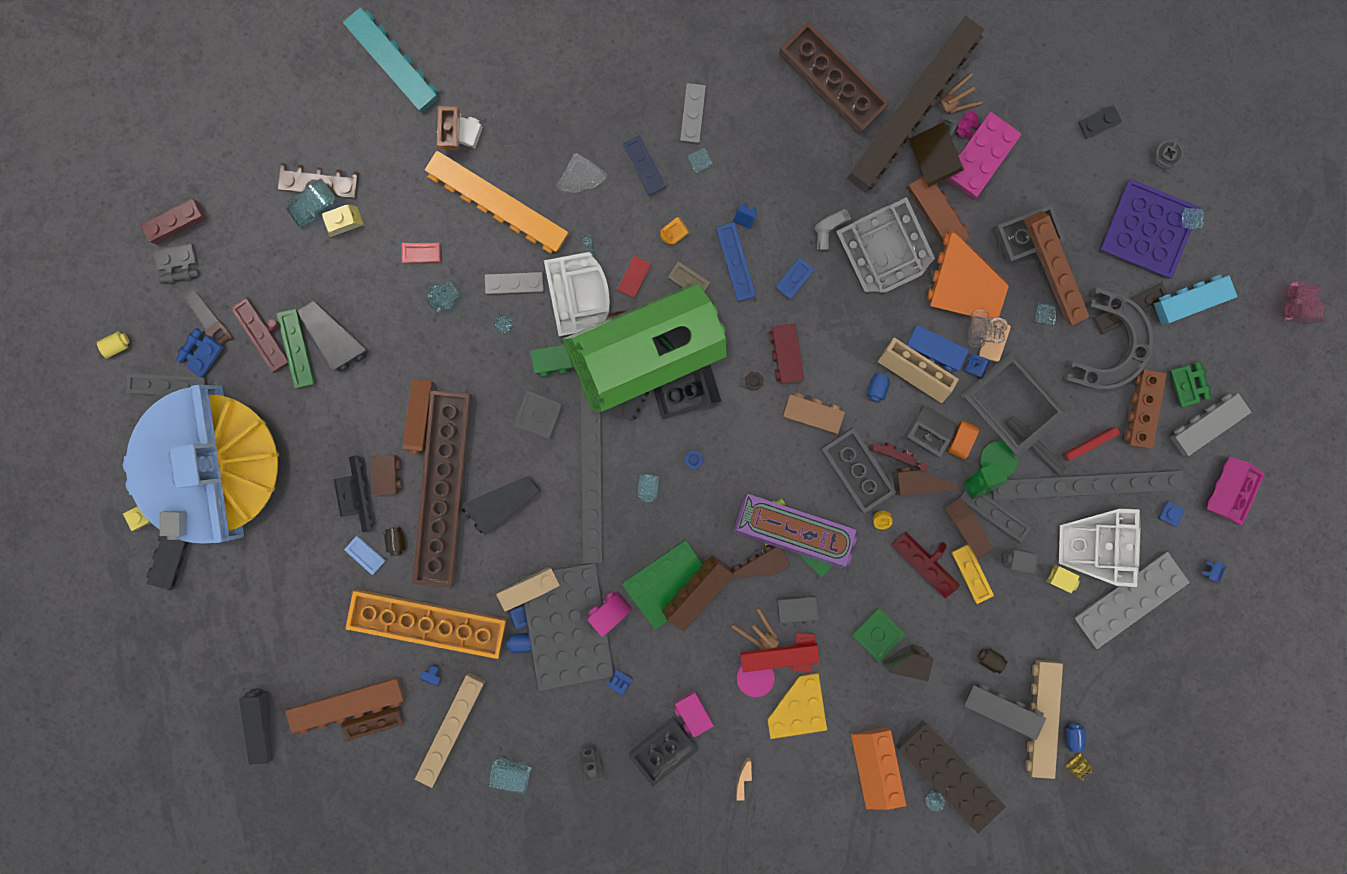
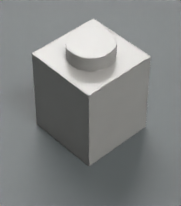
(173, 524)

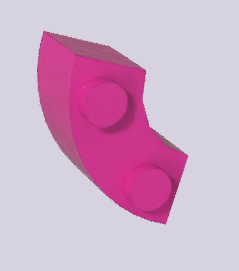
(609, 613)

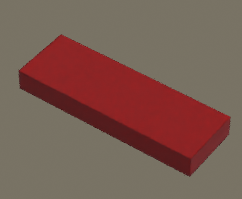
(1090, 444)

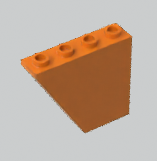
(966, 280)

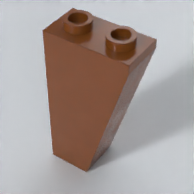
(417, 416)

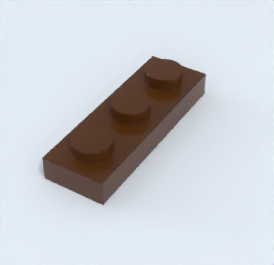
(372, 723)

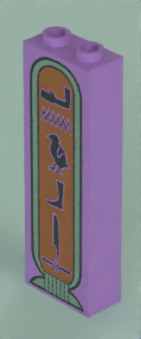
(795, 531)

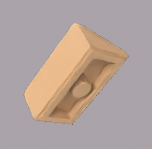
(994, 350)

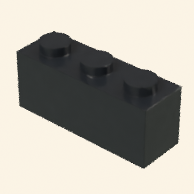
(167, 563)

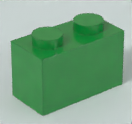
(550, 360)
(985, 481)

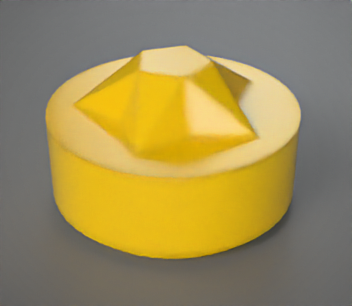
(882, 520)

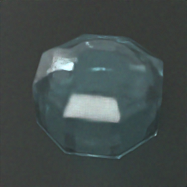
(504, 324)

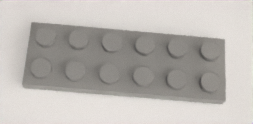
(1128, 604)

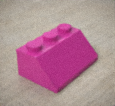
(1235, 490)

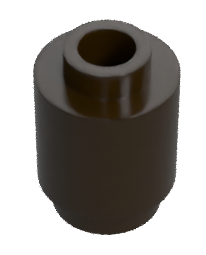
(394, 541)
(992, 660)

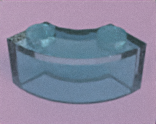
(310, 202)

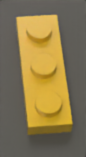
(972, 574)

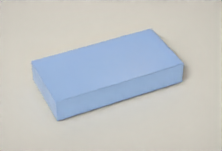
(365, 555)

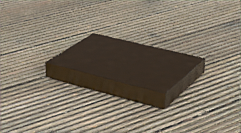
(936, 154)

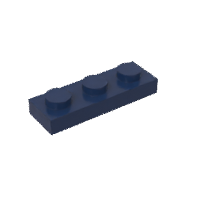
(644, 165)

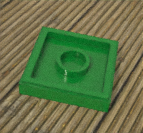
(878, 634)

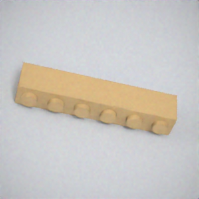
(1046, 698)
(450, 730)

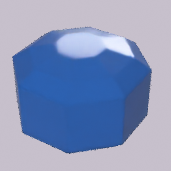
(693, 459)

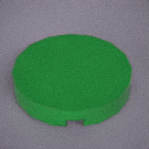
(998, 452)

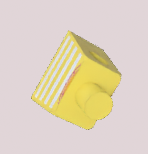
(342, 219)

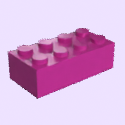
(984, 154)

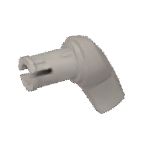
(827, 225)

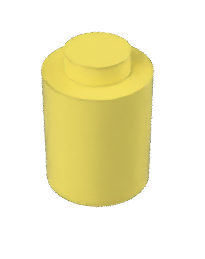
(113, 344)

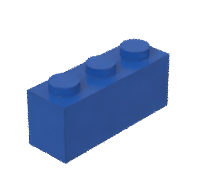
(937, 349)

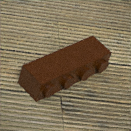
(698, 593)

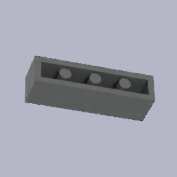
(1005, 712)

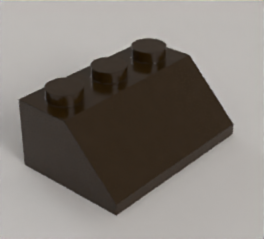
(910, 662)

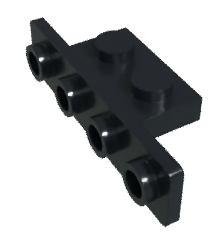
(352, 496)

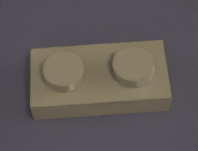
(685, 277)

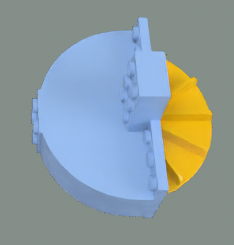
(202, 458)

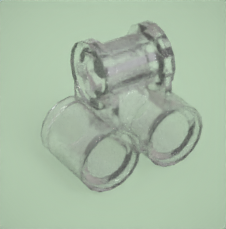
(985, 329)

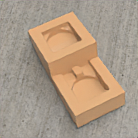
(744, 775)

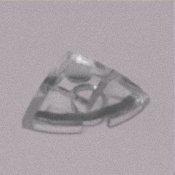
(581, 175)

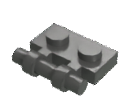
(176, 257)

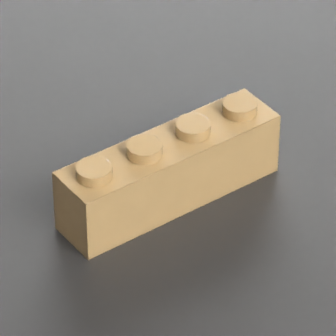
(918, 370)

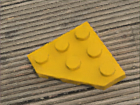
(799, 710)

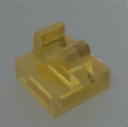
(1079, 767)

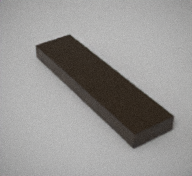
(1106, 322)

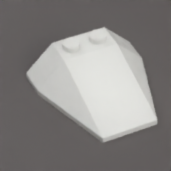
(1104, 546)

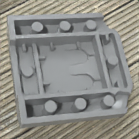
(887, 247)

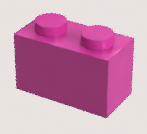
(693, 713)

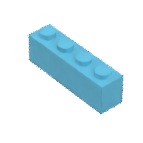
(1194, 300)

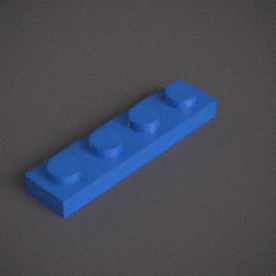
(735, 261)

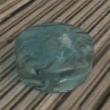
(934, 801)

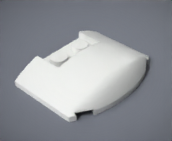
(577, 292)

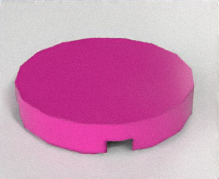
(755, 682)

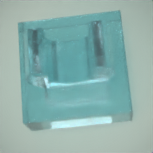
(1193, 218)

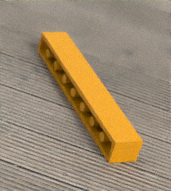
(497, 202)

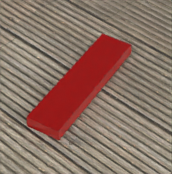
(780, 657)

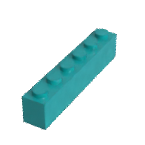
(391, 60)

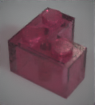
(1304, 303)

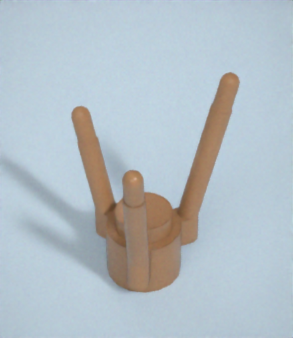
(950, 102)
(767, 640)

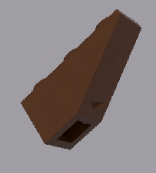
(765, 564)

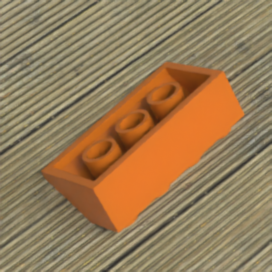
(878, 769)

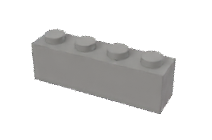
(1210, 424)

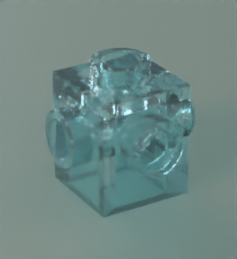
(443, 296)

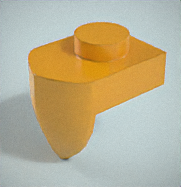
(674, 232)

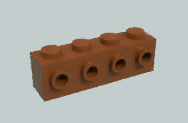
(1145, 409)

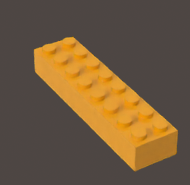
(426, 623)

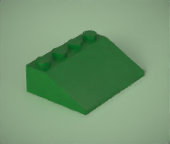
(661, 580)

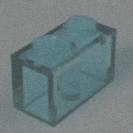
(648, 487)
(509, 776)

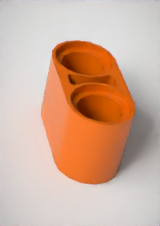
(963, 439)

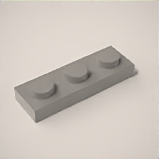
(692, 113)
(514, 283)

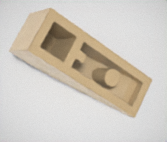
(528, 589)

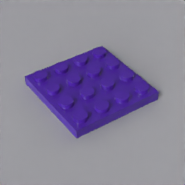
(1148, 229)

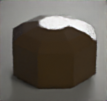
(754, 381)

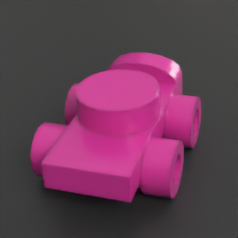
(966, 123)

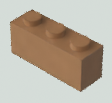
(813, 413)

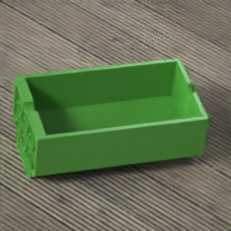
(619, 355)

